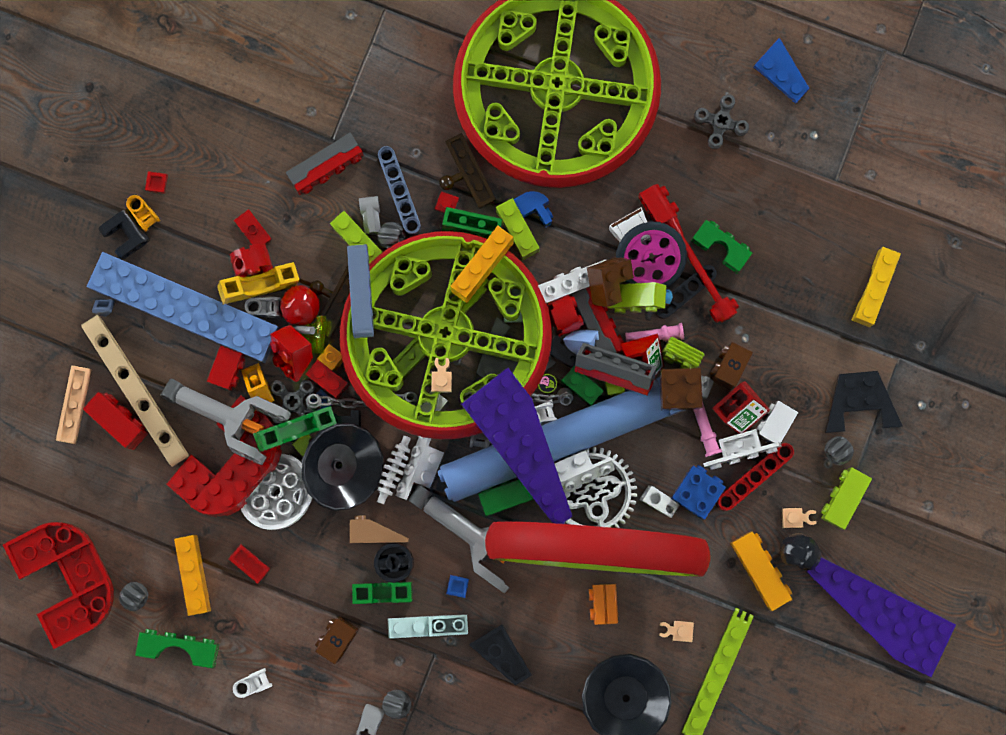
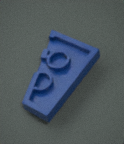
(782, 72)

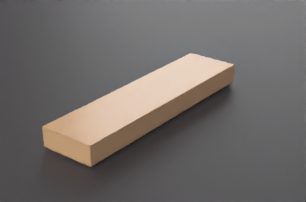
(73, 404)

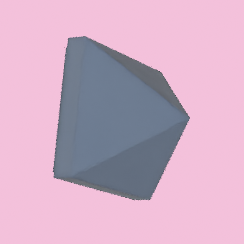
(103, 307)

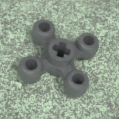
(723, 115)
(287, 396)

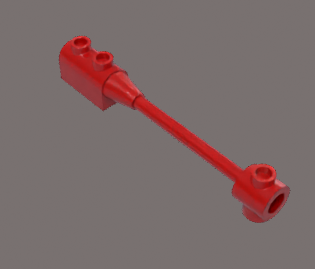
(661, 210)

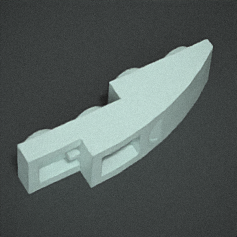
(427, 626)

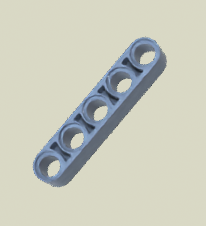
(399, 182)
(360, 291)

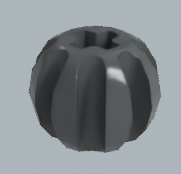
(391, 234)
(839, 450)
(133, 596)
(396, 704)

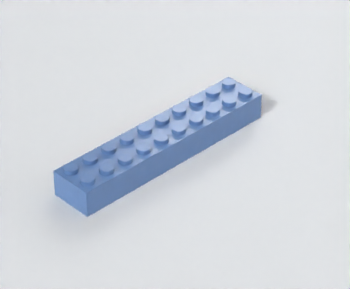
(182, 307)

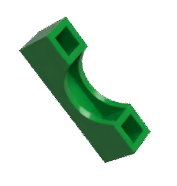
(294, 429)
(202, 653)

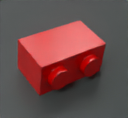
(226, 368)
(327, 379)

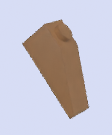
(369, 531)

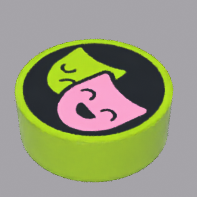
(547, 384)

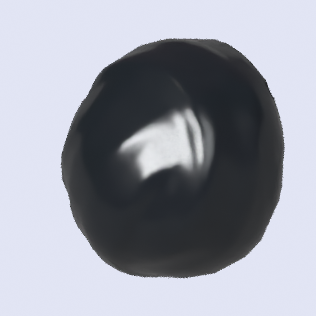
(800, 551)

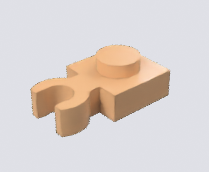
(442, 380)
(794, 518)
(680, 630)

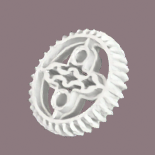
(616, 491)

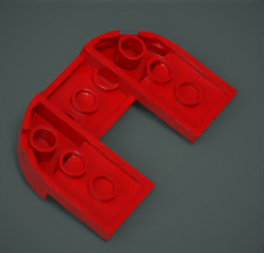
(233, 484)
(81, 569)

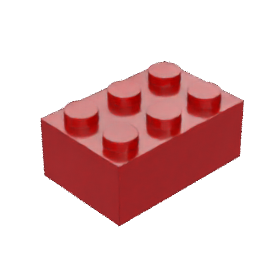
(116, 420)

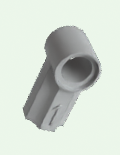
(370, 210)

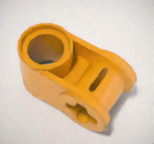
(144, 214)

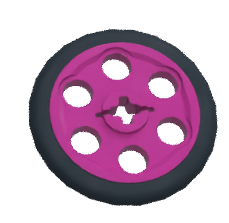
(656, 231)

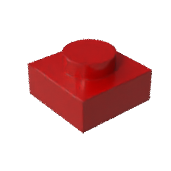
(156, 182)
(446, 200)

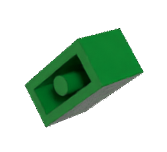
(582, 386)

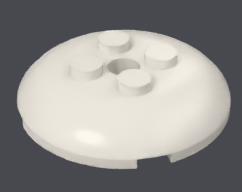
(289, 506)

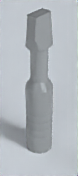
(304, 329)

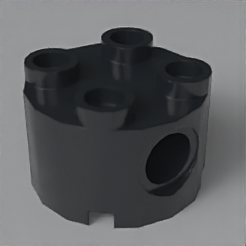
(393, 562)

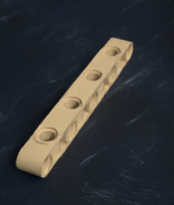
(135, 390)

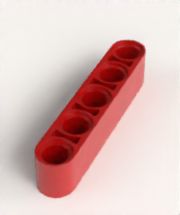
(763, 473)

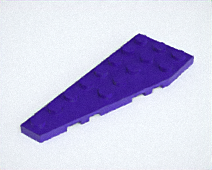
(514, 429)
(896, 624)

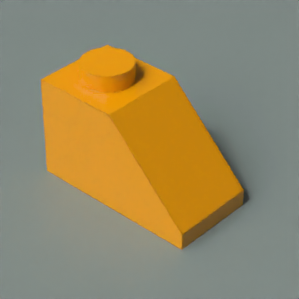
(257, 383)

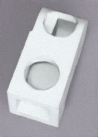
(659, 501)

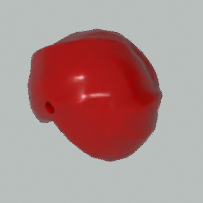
(299, 305)

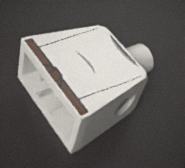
(625, 224)

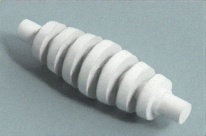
(393, 469)

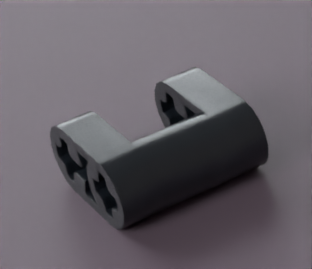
(136, 235)

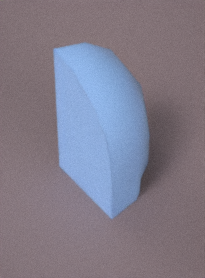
(577, 338)

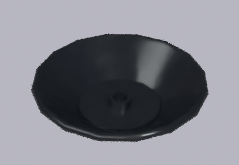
(358, 468)
(647, 691)

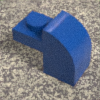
(534, 202)

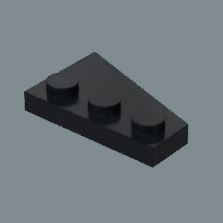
(502, 654)

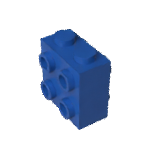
(698, 491)

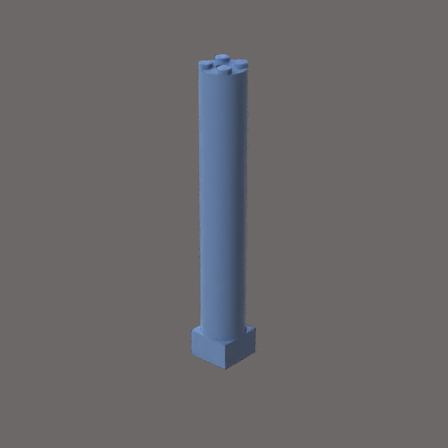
(564, 437)

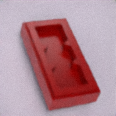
(252, 228)
(249, 563)

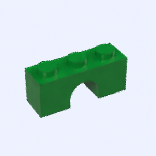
(710, 234)
(382, 592)

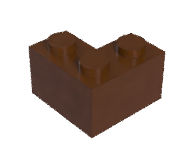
(605, 280)

